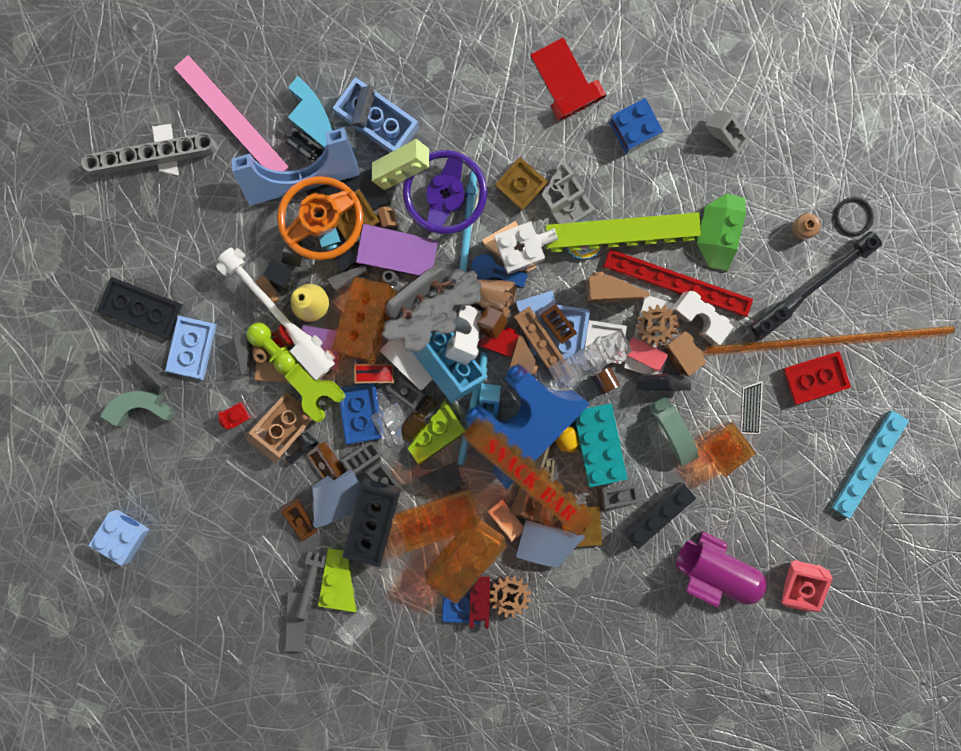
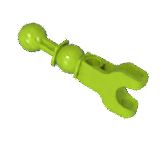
(286, 363)

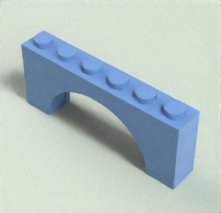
(264, 184)

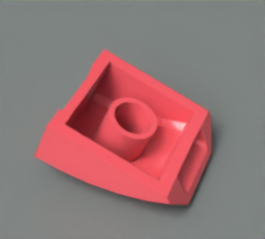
(806, 586)

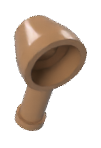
(260, 350)

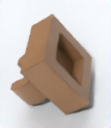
(388, 217)

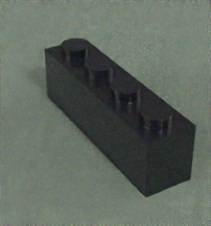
(659, 515)

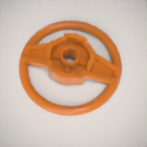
(308, 224)

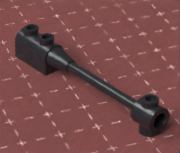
(782, 311)

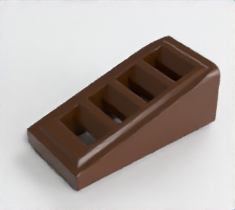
(549, 308)

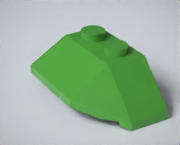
(721, 230)

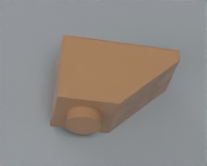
(524, 356)

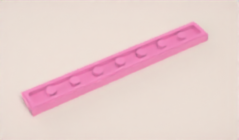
(230, 115)

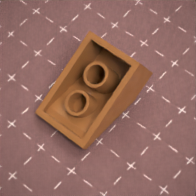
(607, 289)
(279, 428)

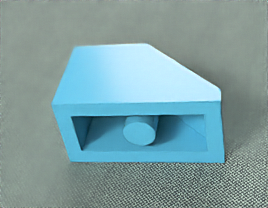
(490, 398)

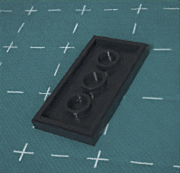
(372, 192)
(140, 308)

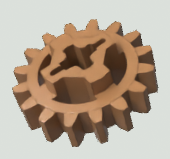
(659, 317)
(517, 591)

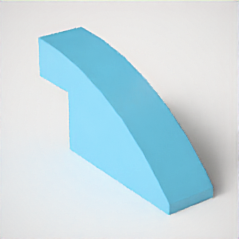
(309, 114)

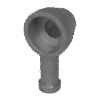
(395, 278)

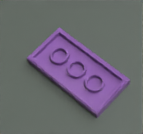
(395, 250)

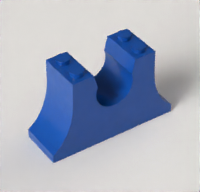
(540, 419)

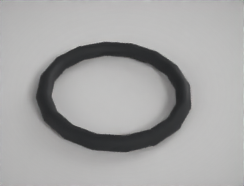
(870, 212)

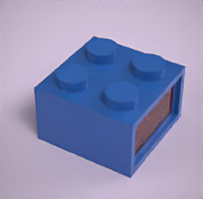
(635, 126)

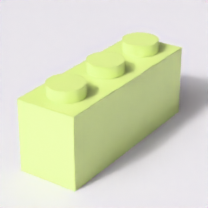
(400, 164)

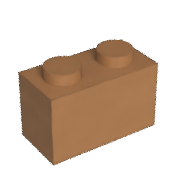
(684, 353)

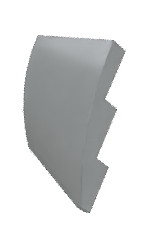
(566, 197)

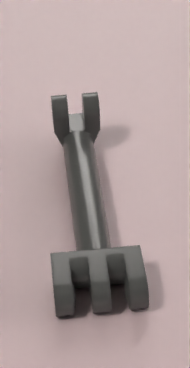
(314, 565)

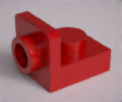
(233, 416)

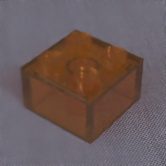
(726, 449)

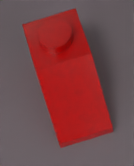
(503, 344)

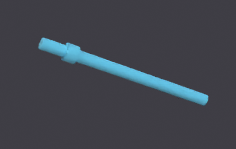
(471, 191)
(474, 402)

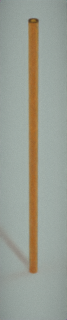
(830, 339)

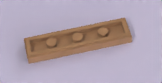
(538, 337)

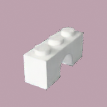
(715, 326)
(463, 345)

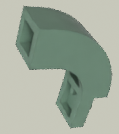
(122, 407)
(675, 430)

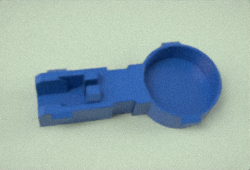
(484, 266)

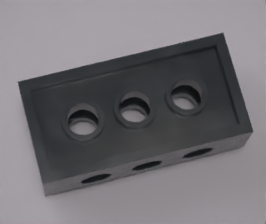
(360, 529)

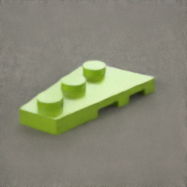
(437, 435)

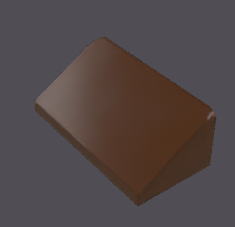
(325, 461)

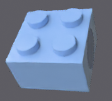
(119, 537)

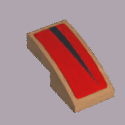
(373, 373)

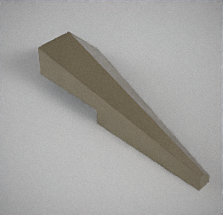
(524, 504)

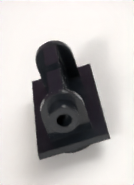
(303, 144)

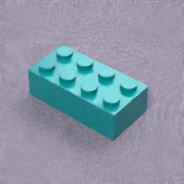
(600, 446)

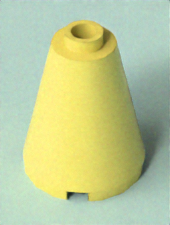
(309, 302)

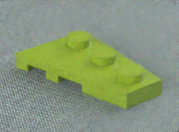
(337, 585)

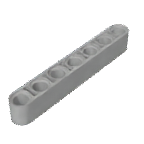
(140, 154)

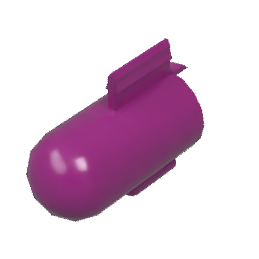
(718, 574)

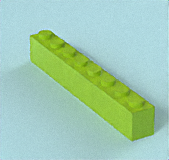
(624, 231)

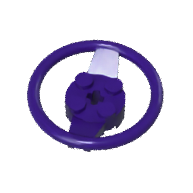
(448, 181)

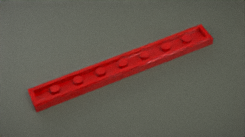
(677, 282)

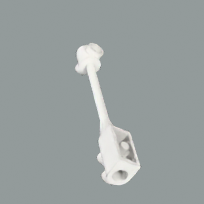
(307, 348)

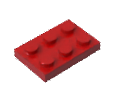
(816, 377)

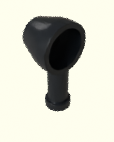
(306, 443)

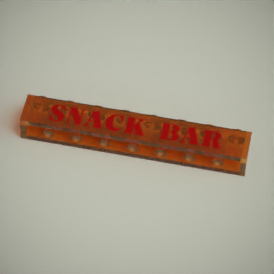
(527, 475)

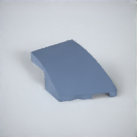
(334, 498)
(546, 544)

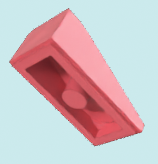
(647, 354)

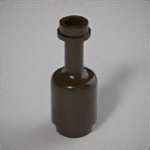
(415, 422)

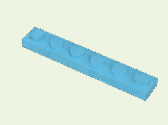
(870, 464)

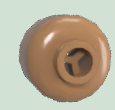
(806, 226)

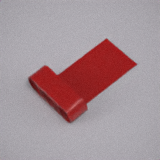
(566, 80)

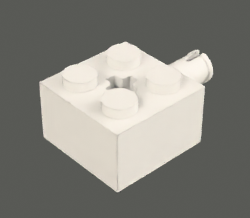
(531, 242)

